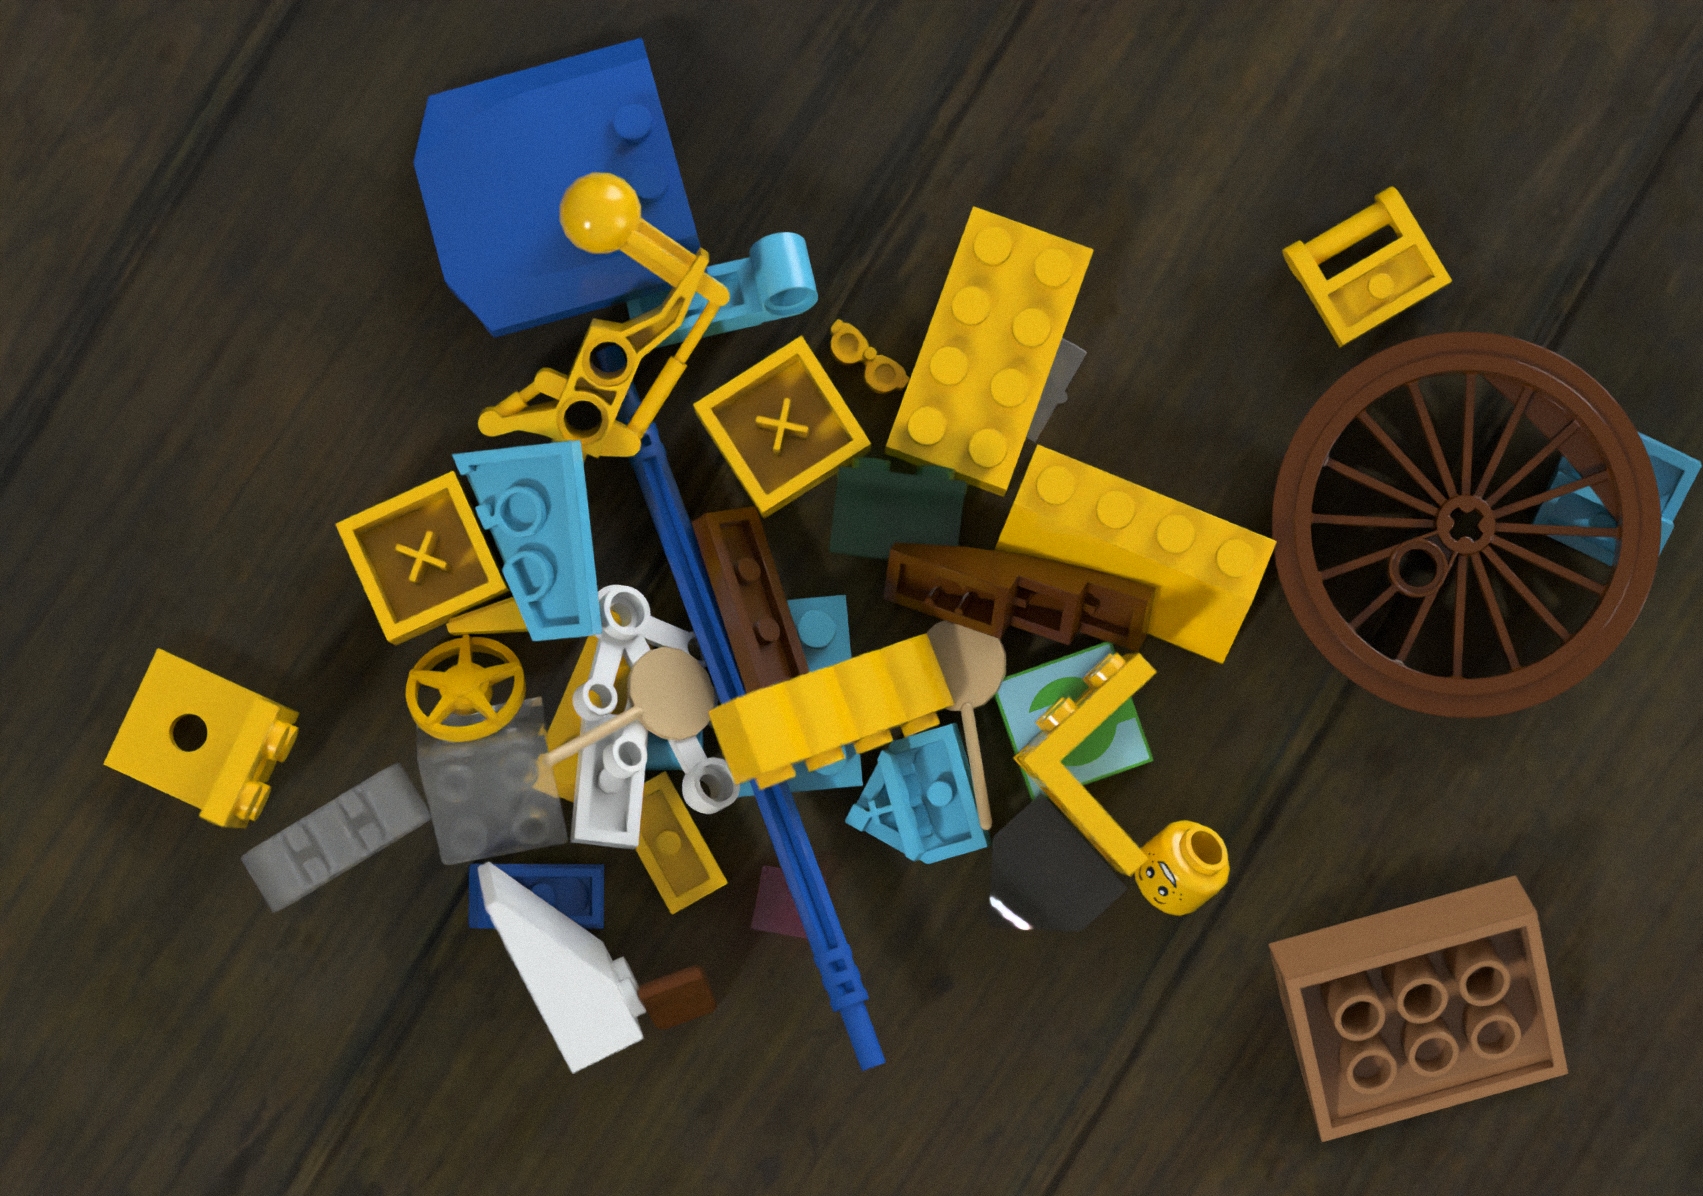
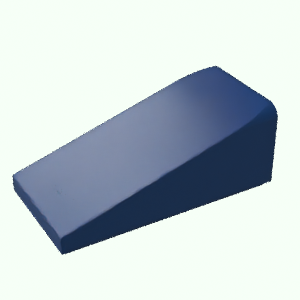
(569, 888)

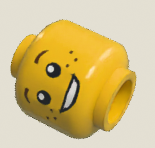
(1183, 867)

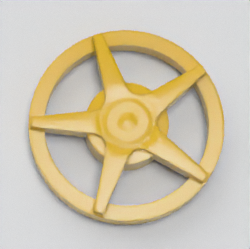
(465, 688)

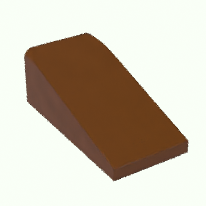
(678, 997)

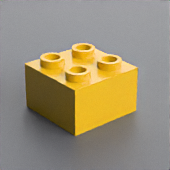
(782, 427)
(423, 558)

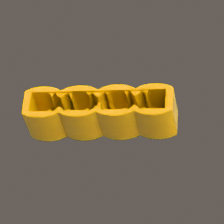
(831, 709)

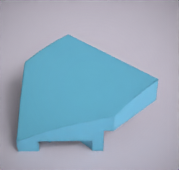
(922, 798)

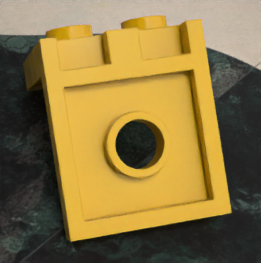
(1067, 725)
(240, 750)

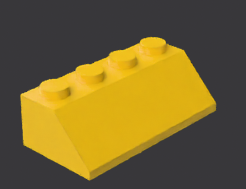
(1100, 522)

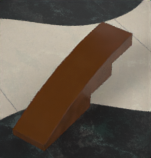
(1005, 589)

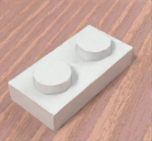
(605, 806)

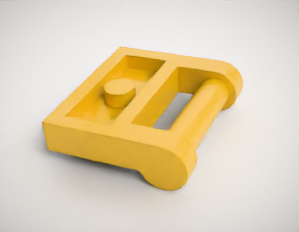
(1376, 285)

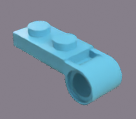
(762, 288)

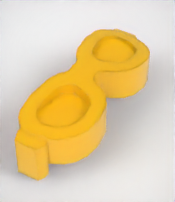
(851, 347)

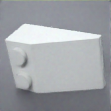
(569, 972)

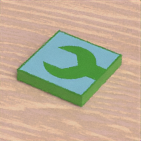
(1107, 750)

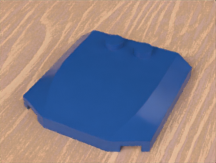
(500, 162)

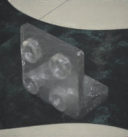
(493, 790)

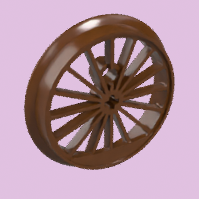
(1577, 421)

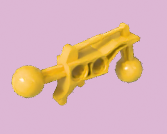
(601, 217)

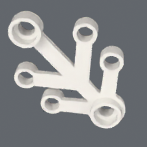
(631, 641)

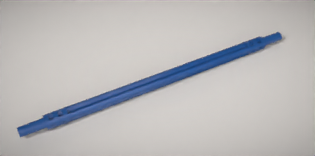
(776, 802)

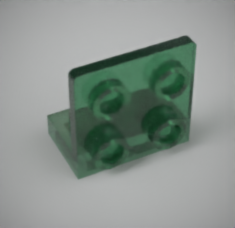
(889, 507)

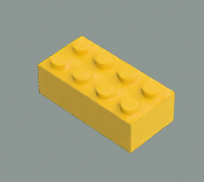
(988, 350)

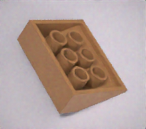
(1420, 1007)

